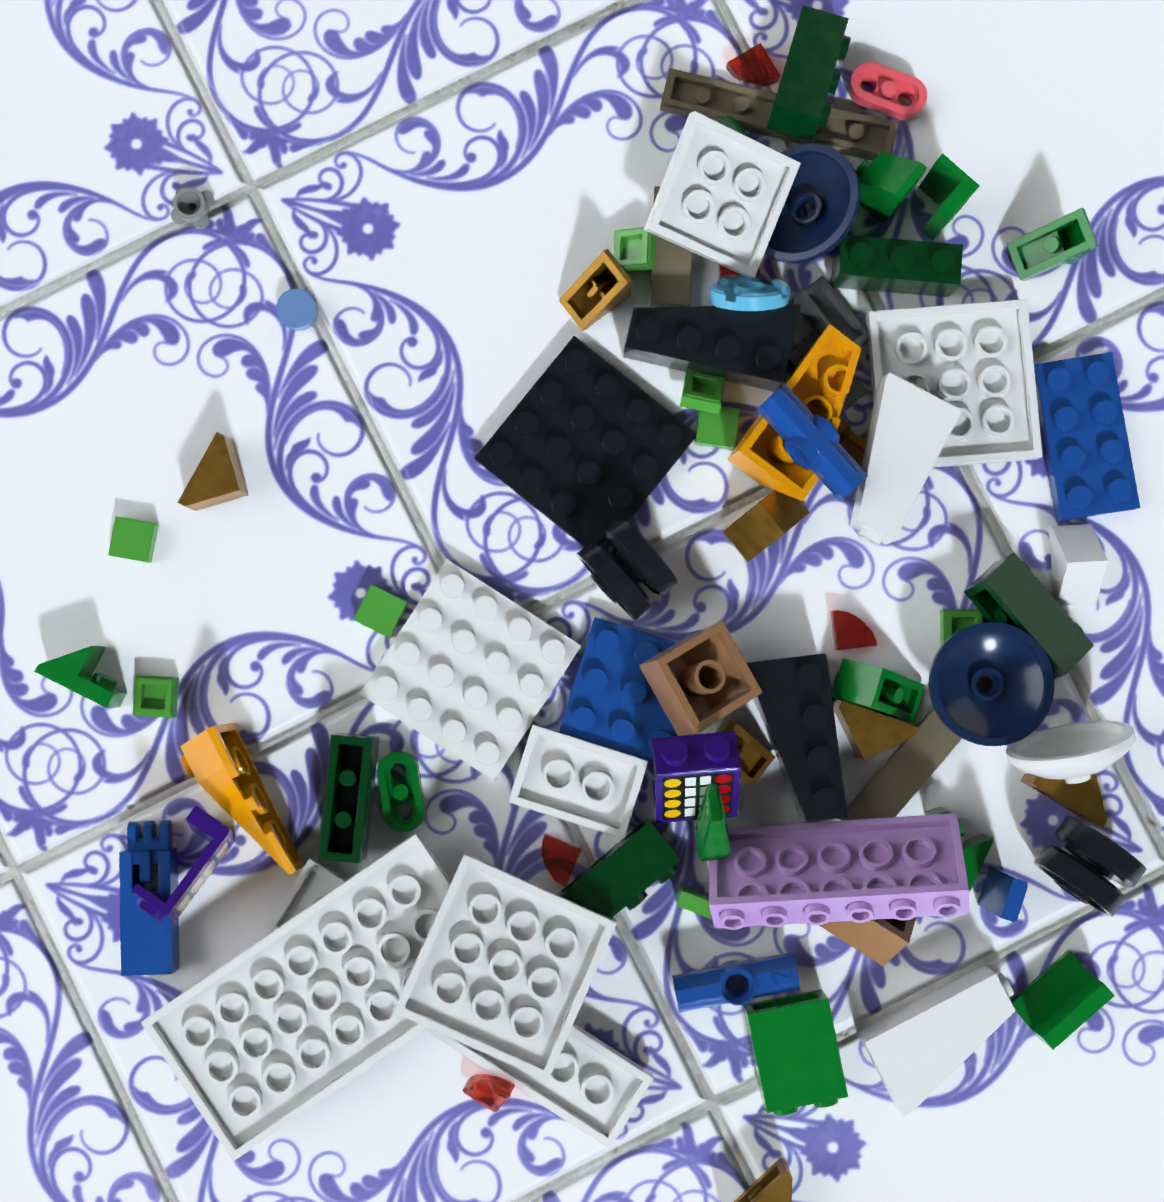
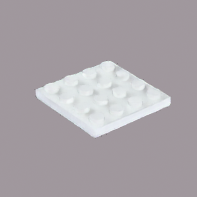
(973, 360)
(470, 670)
(505, 967)

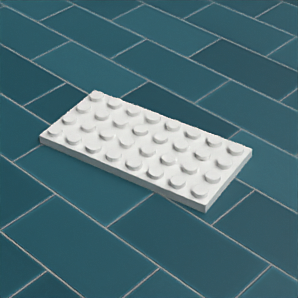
(304, 1002)

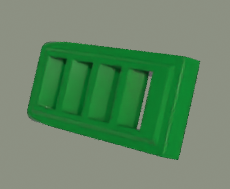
(712, 827)

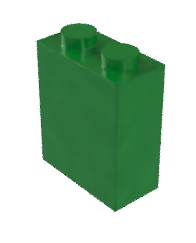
(795, 1052)

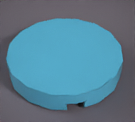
(748, 294)

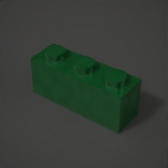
(810, 74)
(897, 266)
(1015, 597)
(348, 797)
(624, 872)

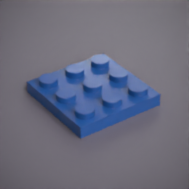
(610, 694)

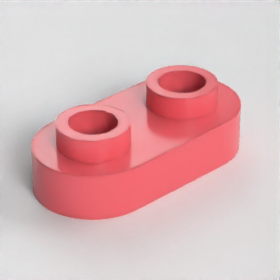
(887, 87)

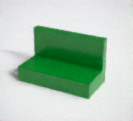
(949, 189)
(1060, 1000)

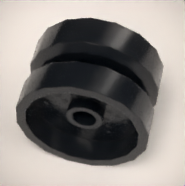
(628, 567)
(1090, 866)

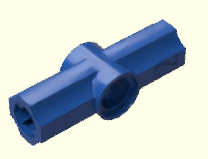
(812, 442)
(763, 978)

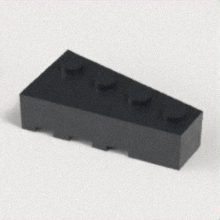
(716, 341)
(803, 732)

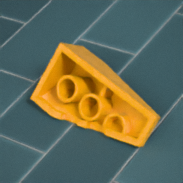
(821, 385)
(231, 778)

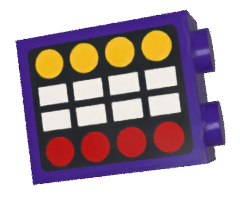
(687, 766)
(220, 841)

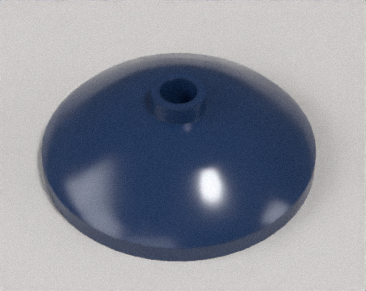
(822, 183)
(1017, 690)

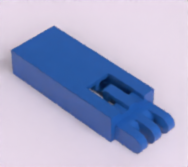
(146, 943)

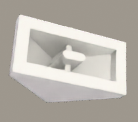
(1076, 564)

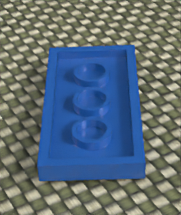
(1085, 437)

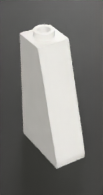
(899, 453)
(935, 1035)

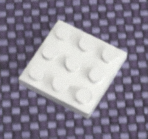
(722, 195)

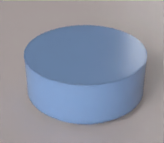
(297, 309)

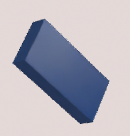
(1003, 894)

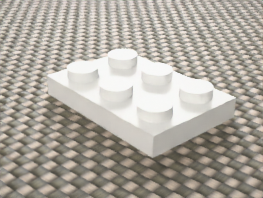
(578, 781)

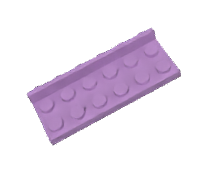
(840, 872)

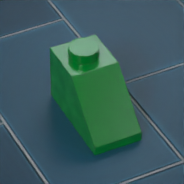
(887, 183)
(878, 689)

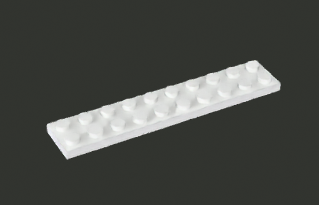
(590, 1082)

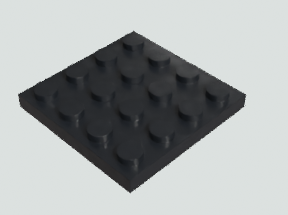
(585, 445)

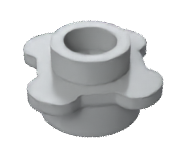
(184, 198)

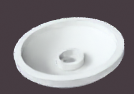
(1072, 749)

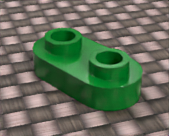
(398, 791)

